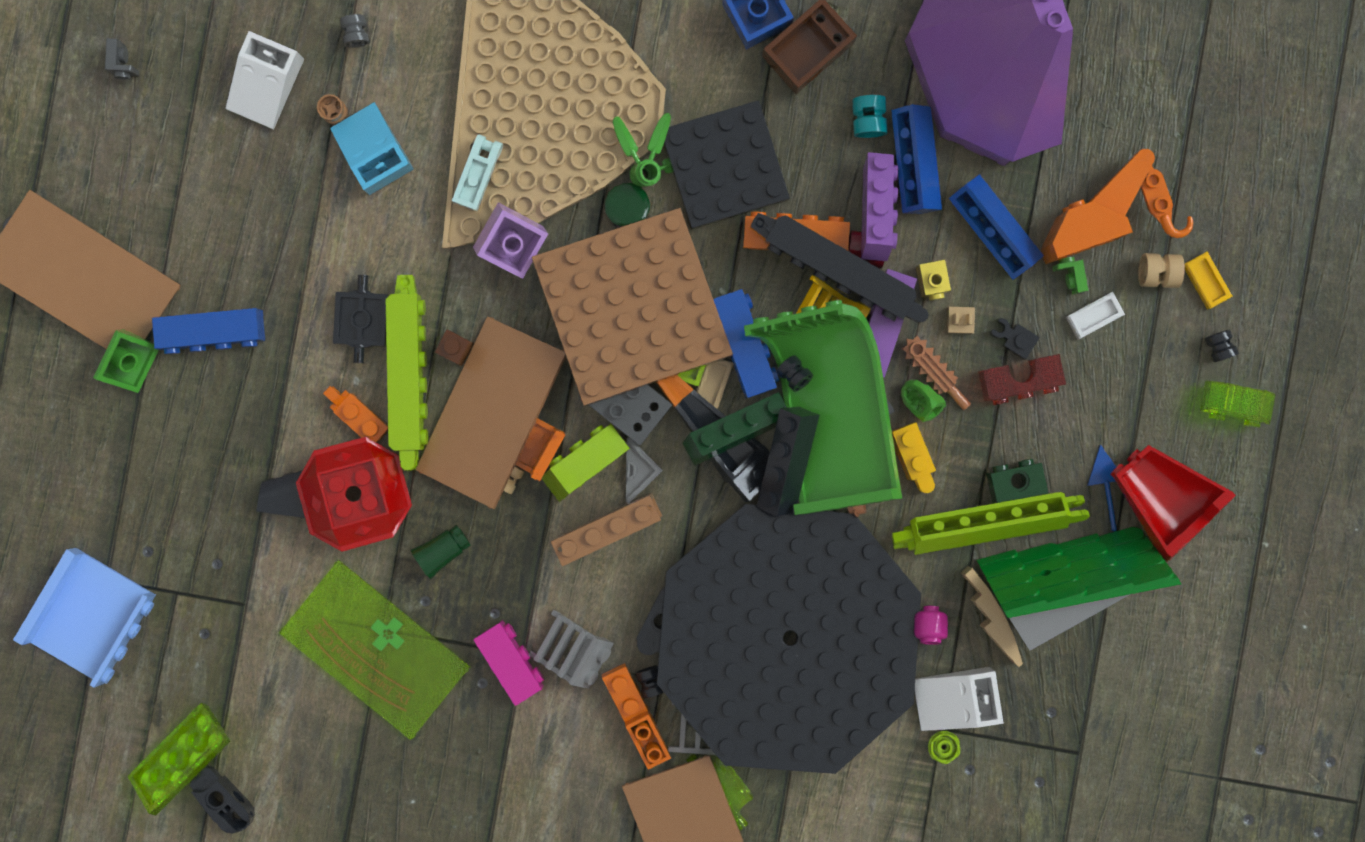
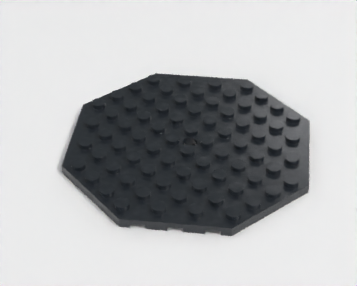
(726, 650)

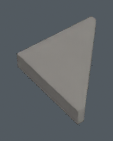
(639, 470)

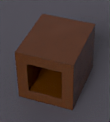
(454, 347)

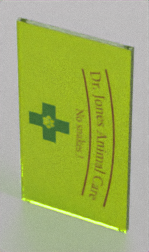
(374, 649)

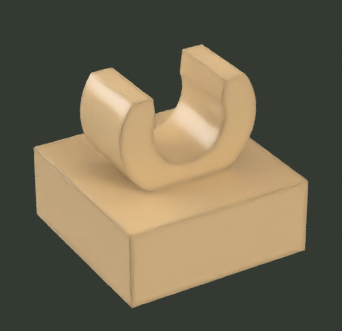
(960, 320)

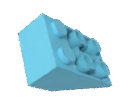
(371, 149)

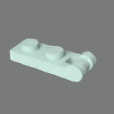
(477, 173)

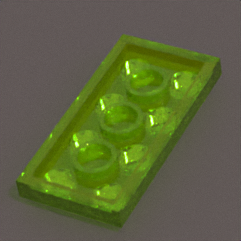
(178, 759)

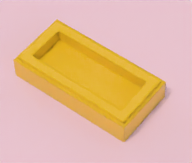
(1207, 280)

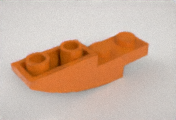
(636, 716)

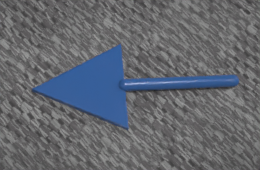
(1100, 474)

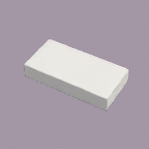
(1095, 315)

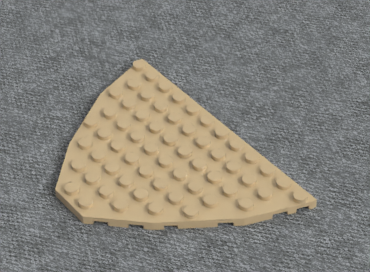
(548, 89)

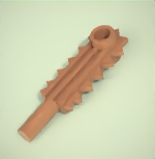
(936, 372)

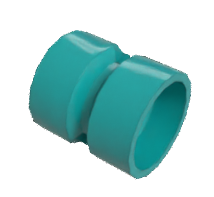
(871, 125)

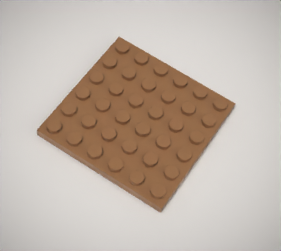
(631, 306)

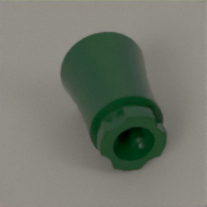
(440, 550)

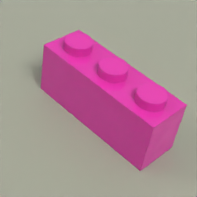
(509, 662)

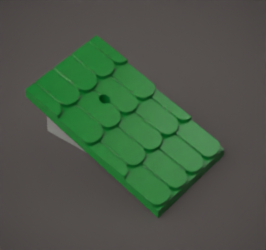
(1068, 582)

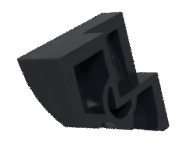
(280, 496)

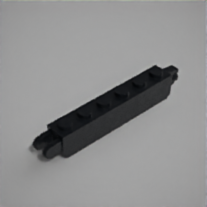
(839, 266)

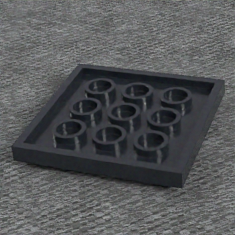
(725, 164)

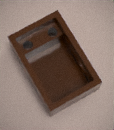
(809, 46)

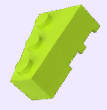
(584, 461)

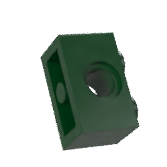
(1032, 481)

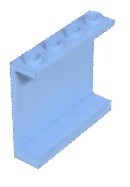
(86, 615)

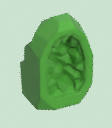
(922, 400)

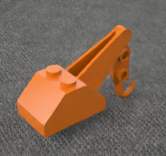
(1104, 217)

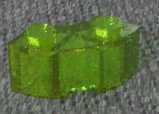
(1238, 403)

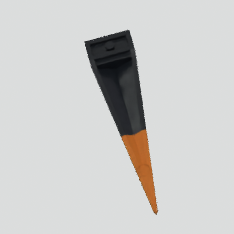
(740, 466)

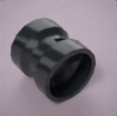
(1221, 345)
(795, 373)
(647, 678)

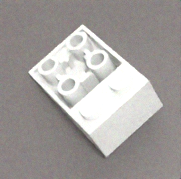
(263, 79)
(958, 700)

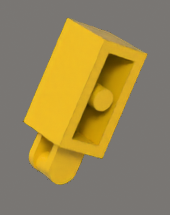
(914, 456)

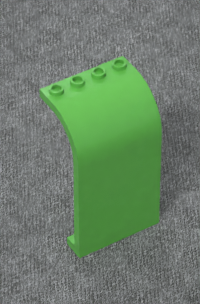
(853, 441)

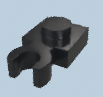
(1018, 340)

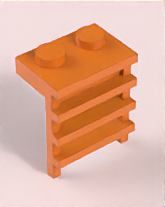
(540, 449)

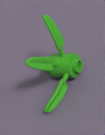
(655, 145)

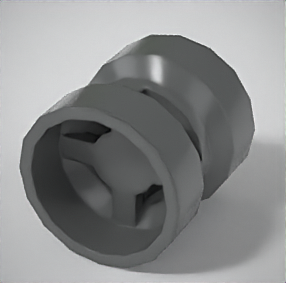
(354, 30)

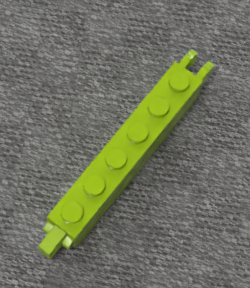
(405, 372)
(990, 523)

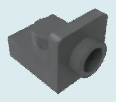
(116, 58)

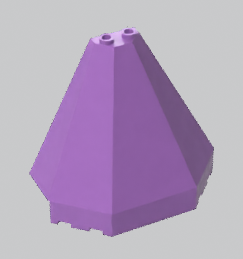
(994, 72)

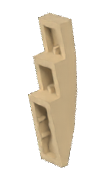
(996, 623)

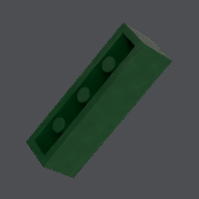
(733, 429)

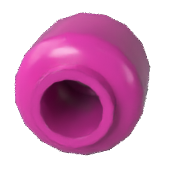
(931, 625)

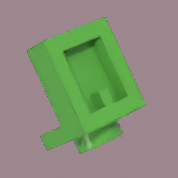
(1076, 278)

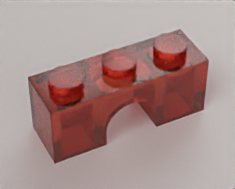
(1045, 375)

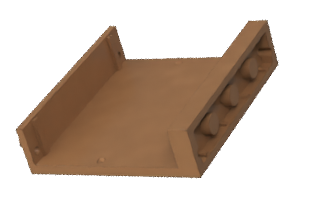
(607, 529)

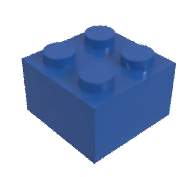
(758, 19)

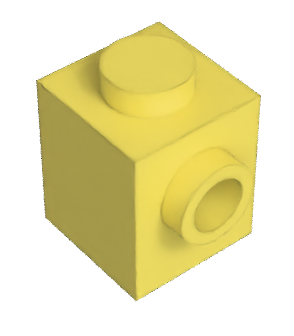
(933, 280)

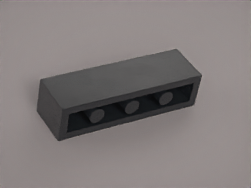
(787, 460)

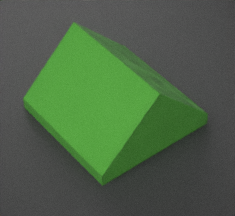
(126, 361)

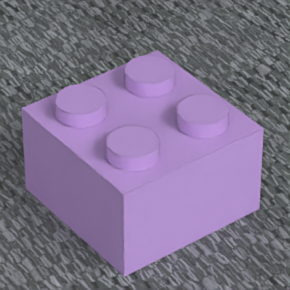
(510, 240)

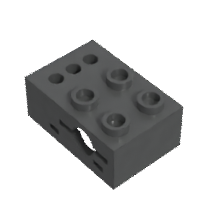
(633, 408)

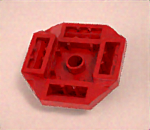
(382, 500)

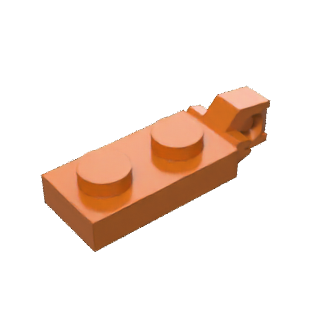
(356, 414)

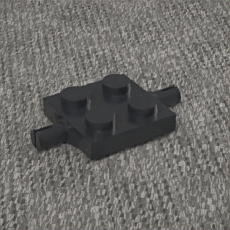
(360, 319)

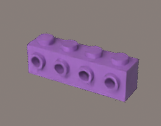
(877, 207)

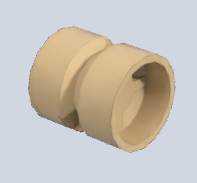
(1158, 270)

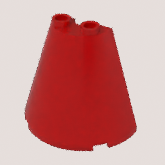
(1169, 498)

